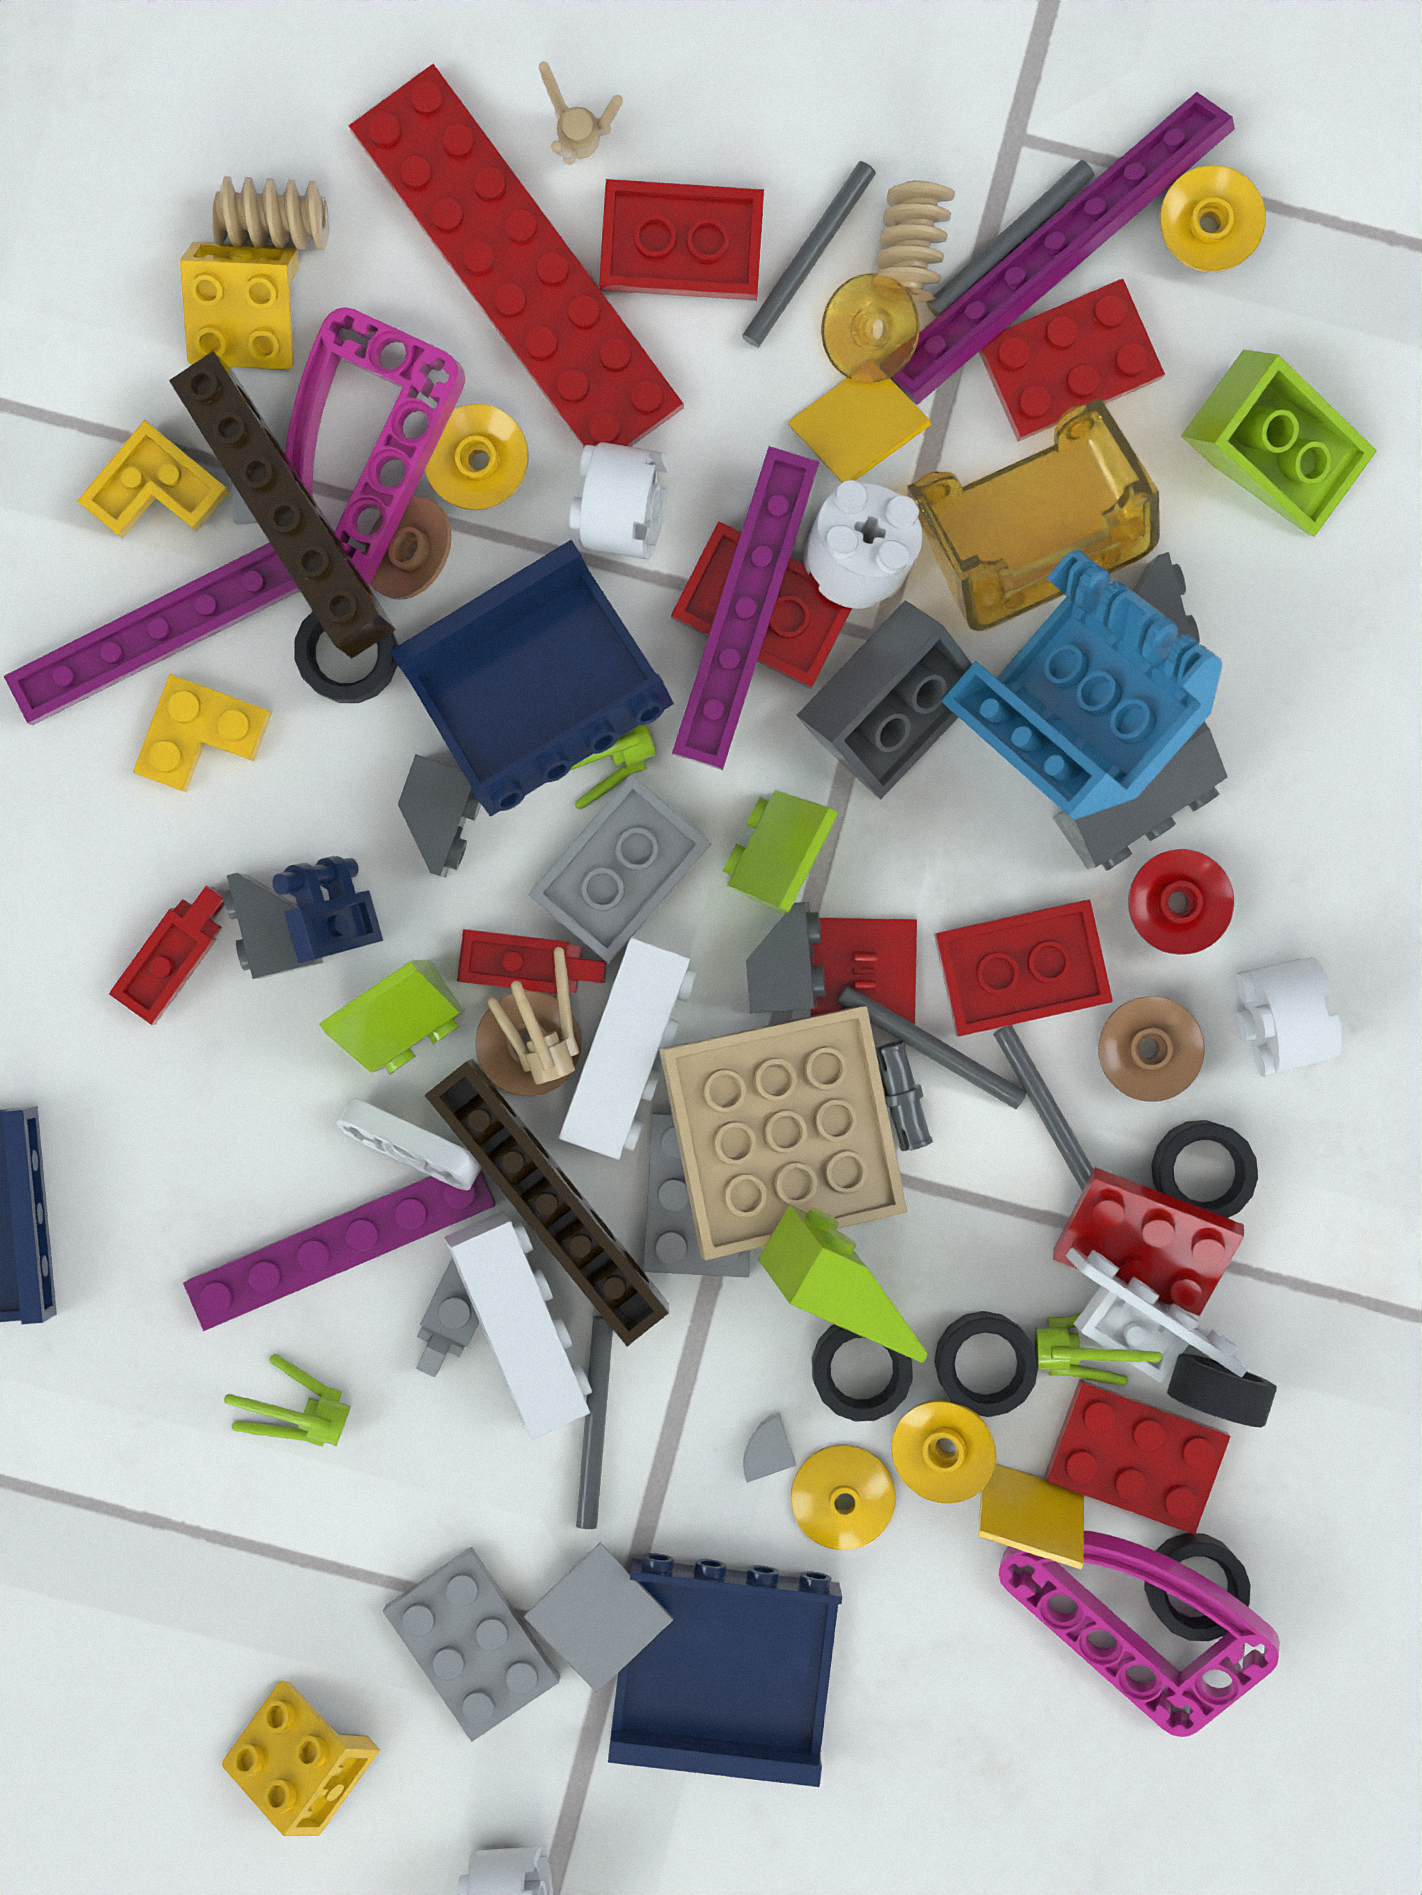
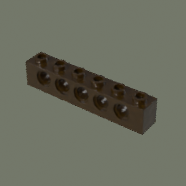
(282, 505)
(548, 1202)

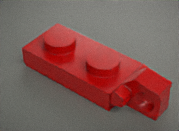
(170, 956)
(507, 958)

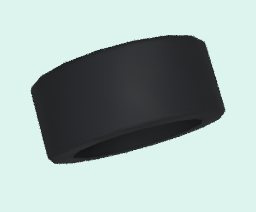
(356, 692)
(1244, 1162)
(1026, 1369)
(1220, 1392)
(846, 1406)
(1185, 1547)

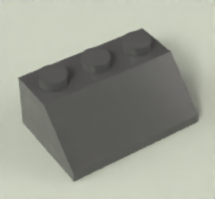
(887, 699)
(1183, 781)

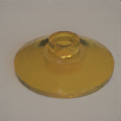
(850, 323)

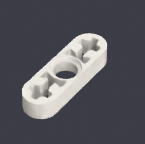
(409, 1144)

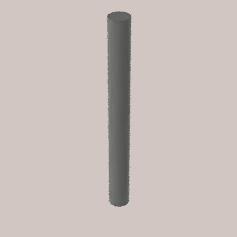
(1012, 236)
(809, 254)
(934, 1048)
(1044, 1104)
(594, 1424)

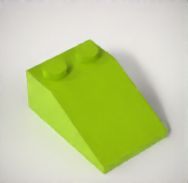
(1279, 440)
(780, 850)
(395, 1017)
(827, 1278)

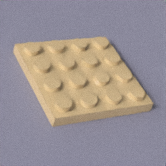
(782, 1122)

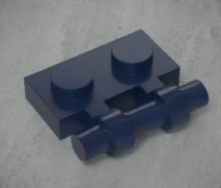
(332, 925)

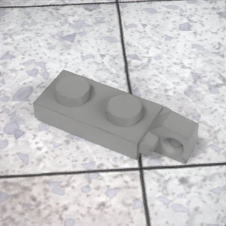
(447, 1322)

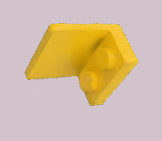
(239, 303)
(297, 1763)

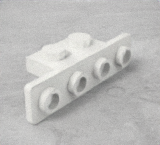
(1131, 1319)

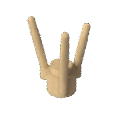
(577, 126)
(546, 1054)

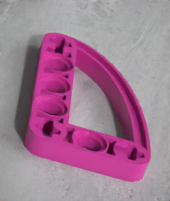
(392, 442)
(1113, 1662)

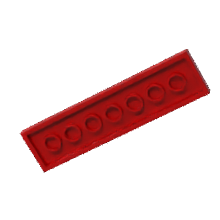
(515, 263)

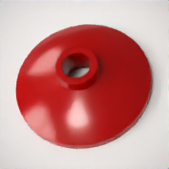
(1207, 898)

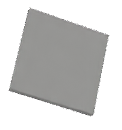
(598, 1617)

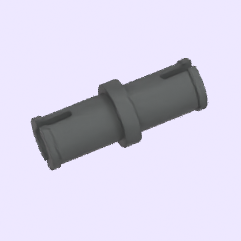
(903, 1096)

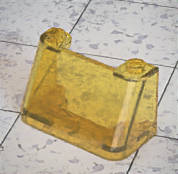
(1018, 523)

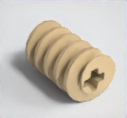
(270, 215)
(910, 235)

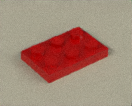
(681, 239)
(1070, 358)
(801, 623)
(1023, 967)
(1152, 1238)
(1137, 1456)

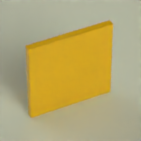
(858, 426)
(1033, 1516)

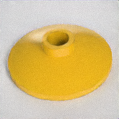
(1229, 201)
(474, 431)
(840, 1471)
(935, 1472)

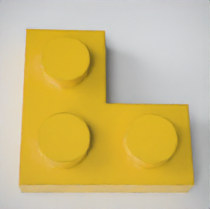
(149, 470)
(188, 719)

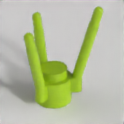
(628, 749)
(1061, 1353)
(318, 1424)

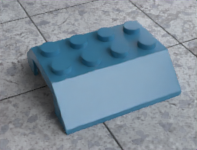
(1092, 694)

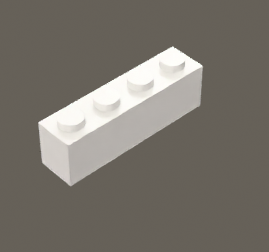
(625, 1048)
(518, 1324)

